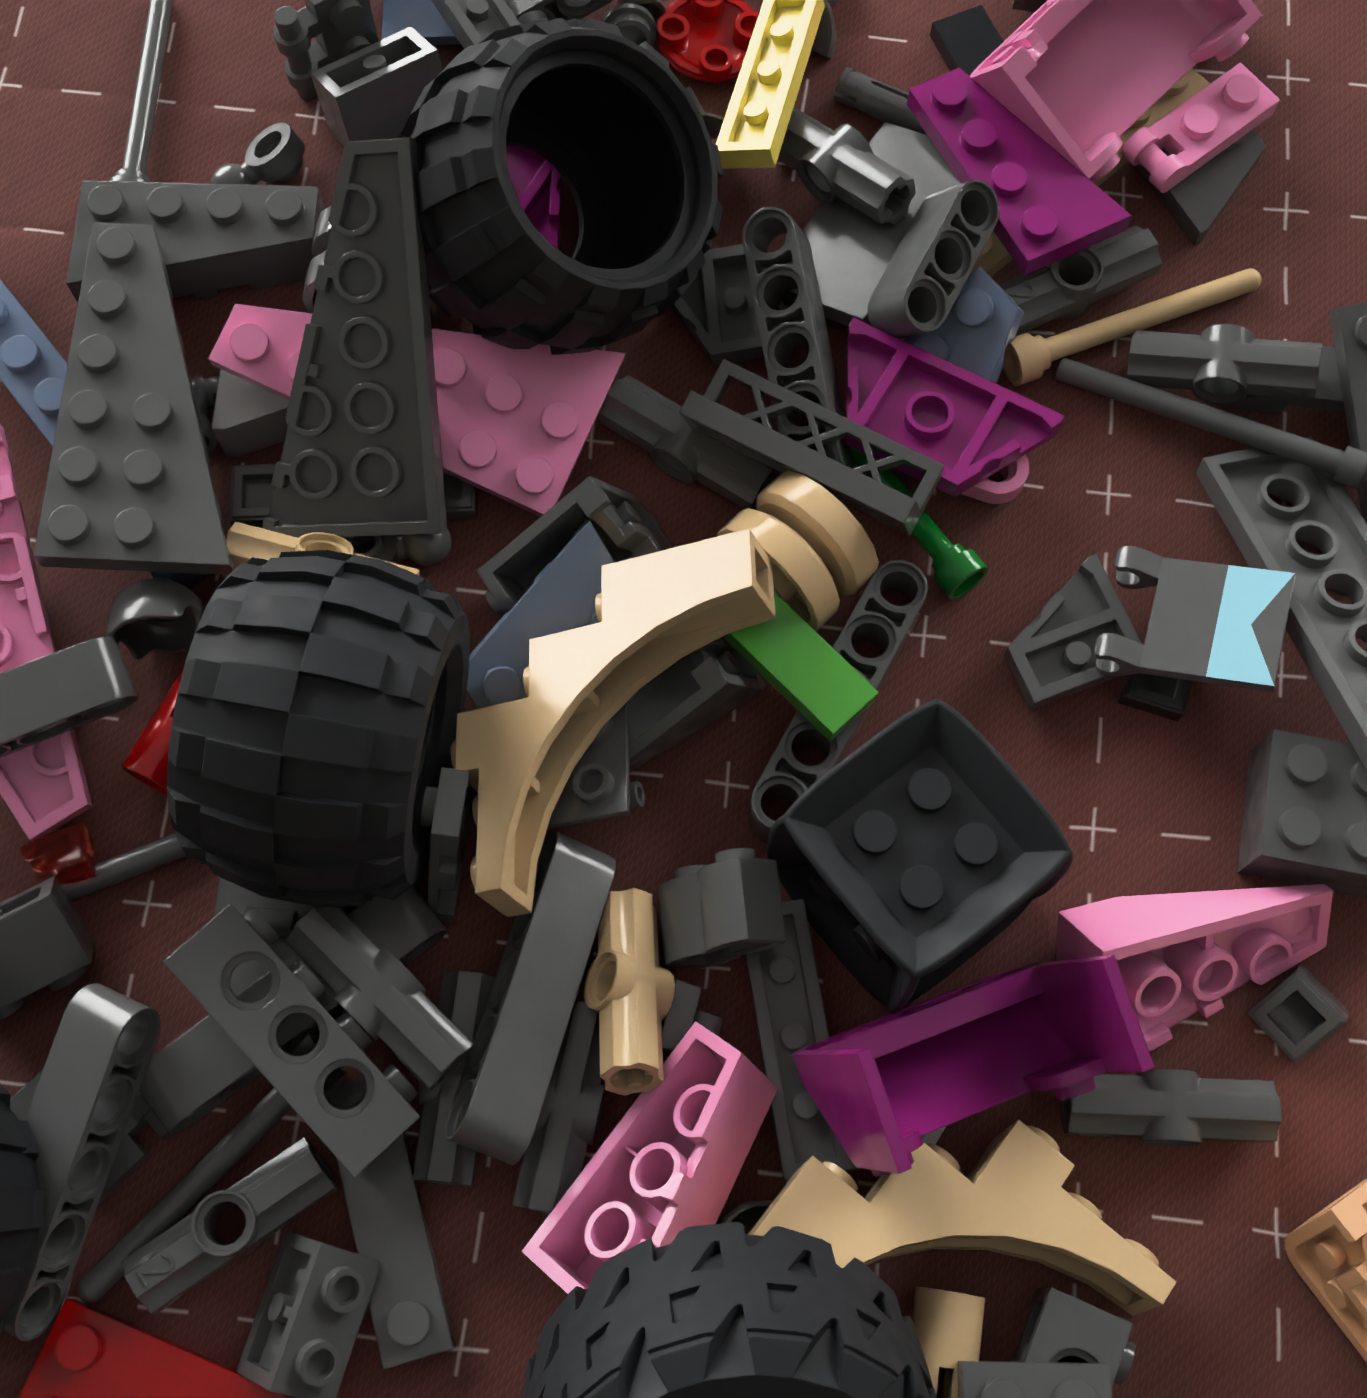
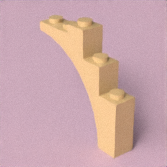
(579, 678)
(1003, 1206)

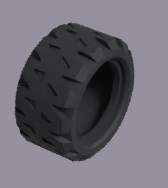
(730, 1321)

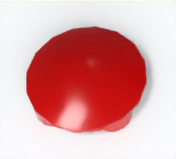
(706, 37)

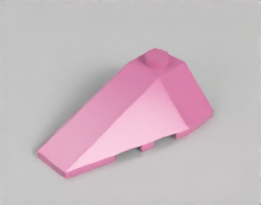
(1196, 946)

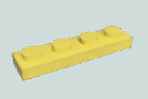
(768, 83)

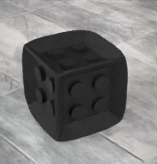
(916, 852)

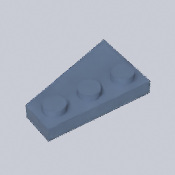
(555, 603)

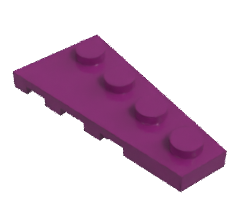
(1043, 199)

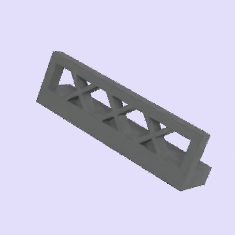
(781, 453)

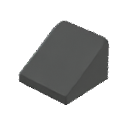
(1299, 1013)

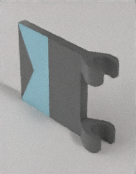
(1204, 622)

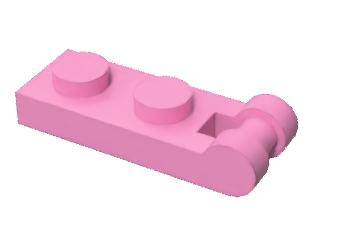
(1201, 127)

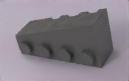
(208, 232)

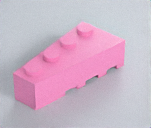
(661, 1164)

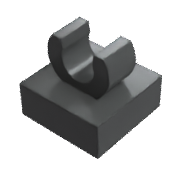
(683, 1016)

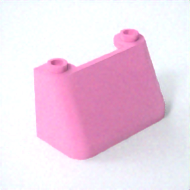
(1098, 65)

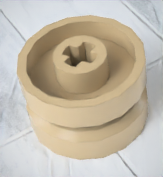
(812, 545)

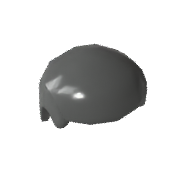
(154, 616)

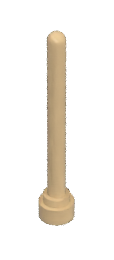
(1031, 355)

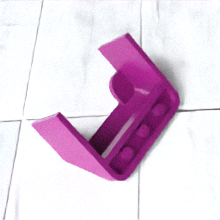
(969, 1052)

